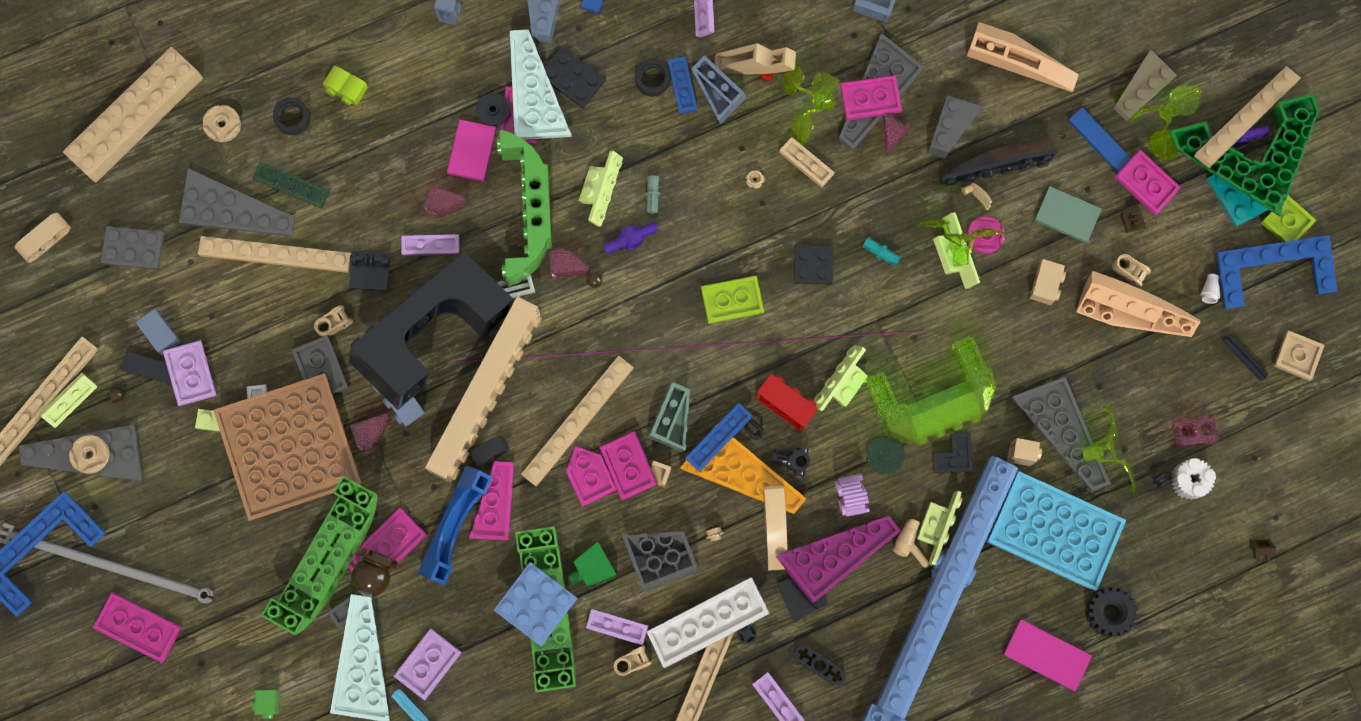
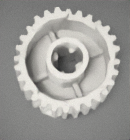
(1202, 474)

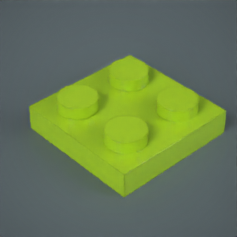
(1292, 222)

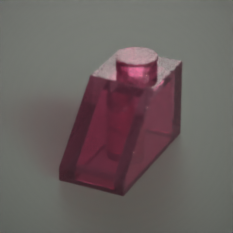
(443, 202)
(566, 264)
(370, 431)

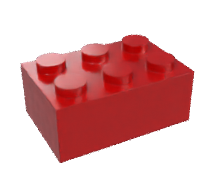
(786, 402)

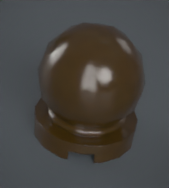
(372, 574)

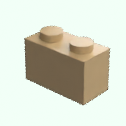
(1047, 282)
(1024, 452)

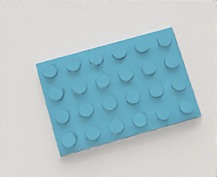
(1056, 531)

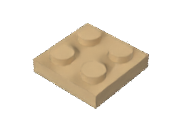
(1298, 355)

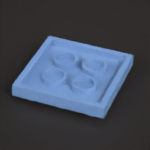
(535, 604)

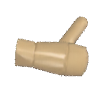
(905, 542)

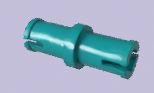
(881, 251)

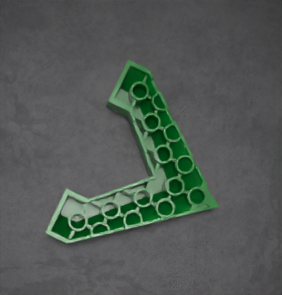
(1272, 177)

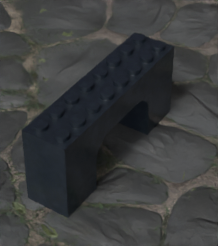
(456, 289)

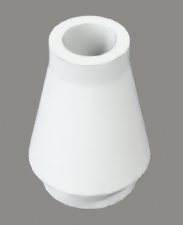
(1210, 291)

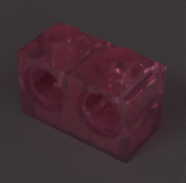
(1195, 436)

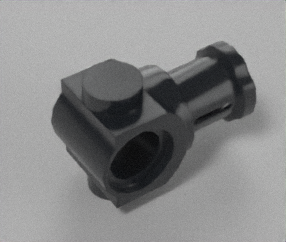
(790, 460)

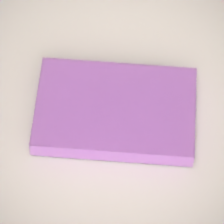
(189, 373)
(427, 664)

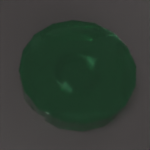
(885, 455)

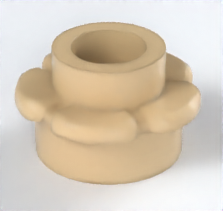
(754, 174)
(714, 534)

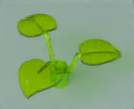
(822, 86)
(1182, 101)
(960, 250)
(1096, 451)

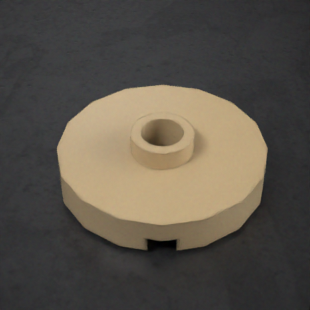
(215, 117)
(82, 448)

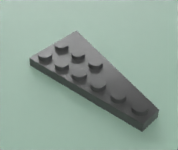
(886, 61)
(221, 207)
(1061, 423)
(123, 460)

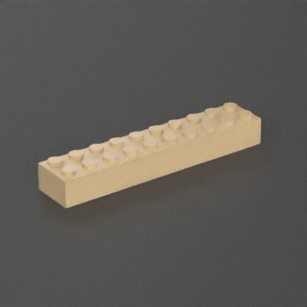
(484, 389)

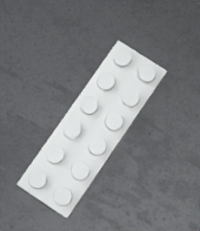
(708, 622)

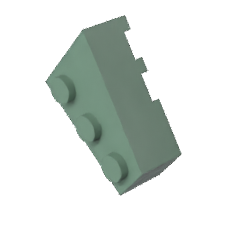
(671, 418)

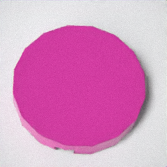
(986, 244)

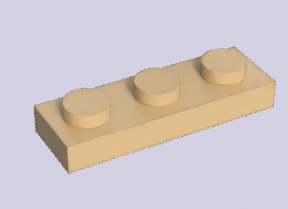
(806, 162)

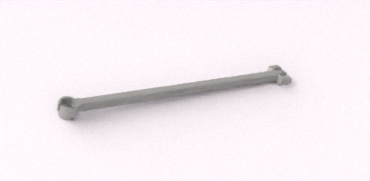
(113, 566)

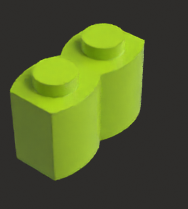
(345, 86)

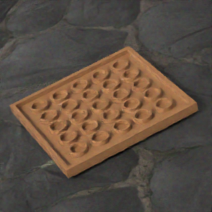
(286, 446)

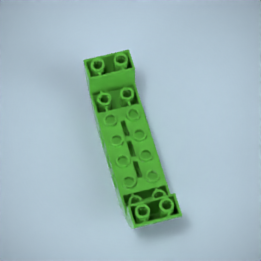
(536, 194)
(325, 558)
(555, 659)

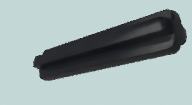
(1245, 357)

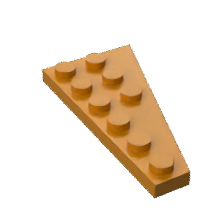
(745, 473)

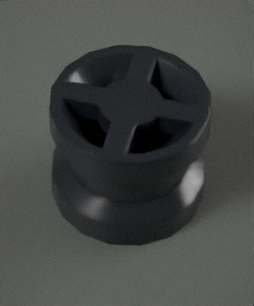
(747, 631)

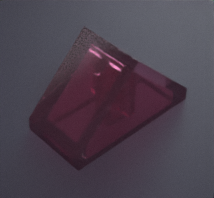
(893, 132)

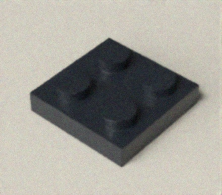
(813, 265)

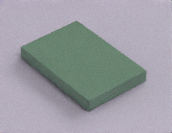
(1068, 214)

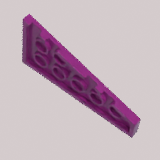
(829, 560)

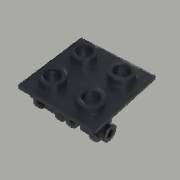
(369, 270)
(797, 601)

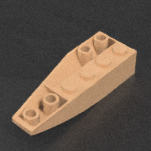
(1018, 56)
(1131, 307)

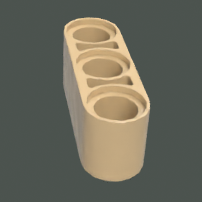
(42, 237)

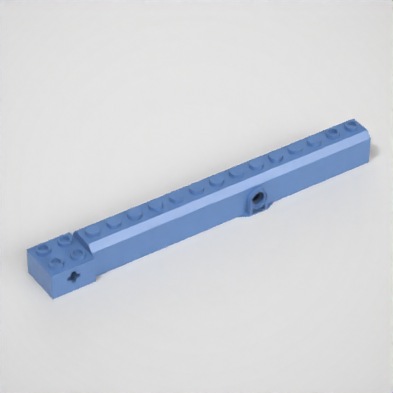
(949, 578)

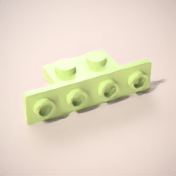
(599, 187)
(967, 272)
(844, 381)
(936, 525)

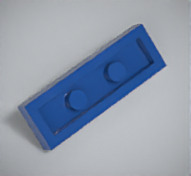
(682, 85)

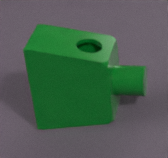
(592, 567)

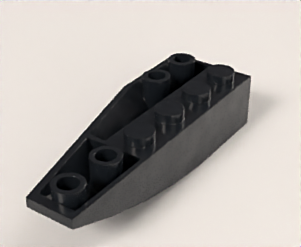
(1003, 160)

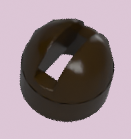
(594, 280)
(116, 394)

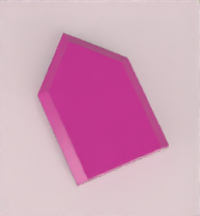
(589, 476)

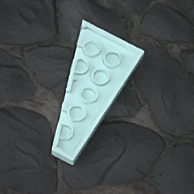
(534, 101)
(360, 678)

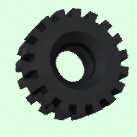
(1126, 608)

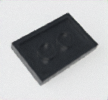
(573, 77)

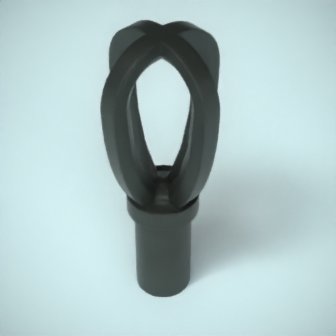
(757, 426)

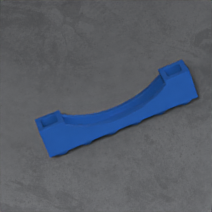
(469, 489)

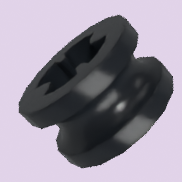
(1162, 479)

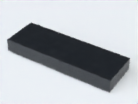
(146, 367)

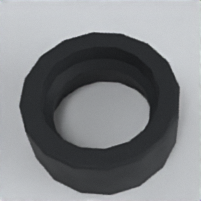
(657, 64)
(286, 103)
(490, 451)

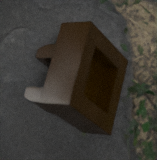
(1133, 221)
(1262, 547)

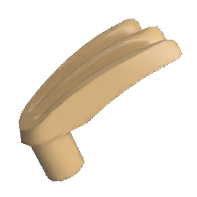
(979, 193)

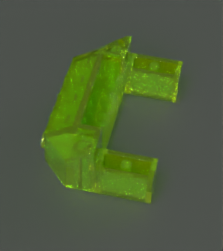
(939, 411)

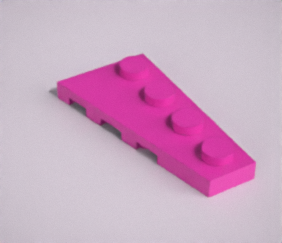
(495, 508)

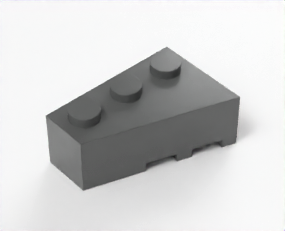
(952, 124)

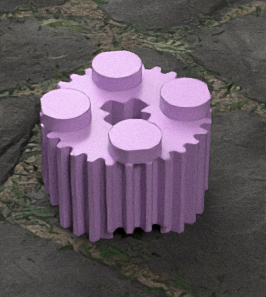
(852, 495)

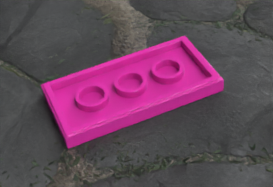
(393, 538)
(137, 627)
(1047, 655)

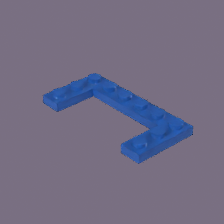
(1317, 248)
(60, 509)

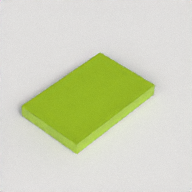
(732, 299)

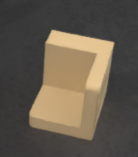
(661, 473)

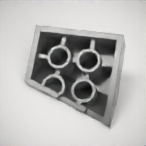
(660, 558)

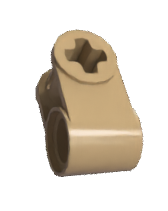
(1134, 271)
(334, 322)
(633, 661)

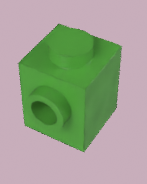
(266, 703)

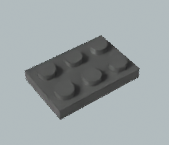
(132, 248)
(320, 358)

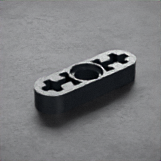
(810, 652)

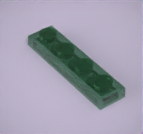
(290, 185)

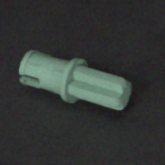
(652, 194)

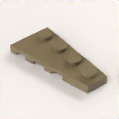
(1144, 85)

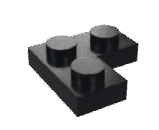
(960, 457)

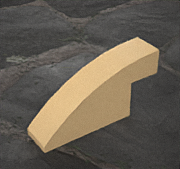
(755, 60)
(775, 525)

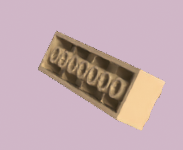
(133, 114)

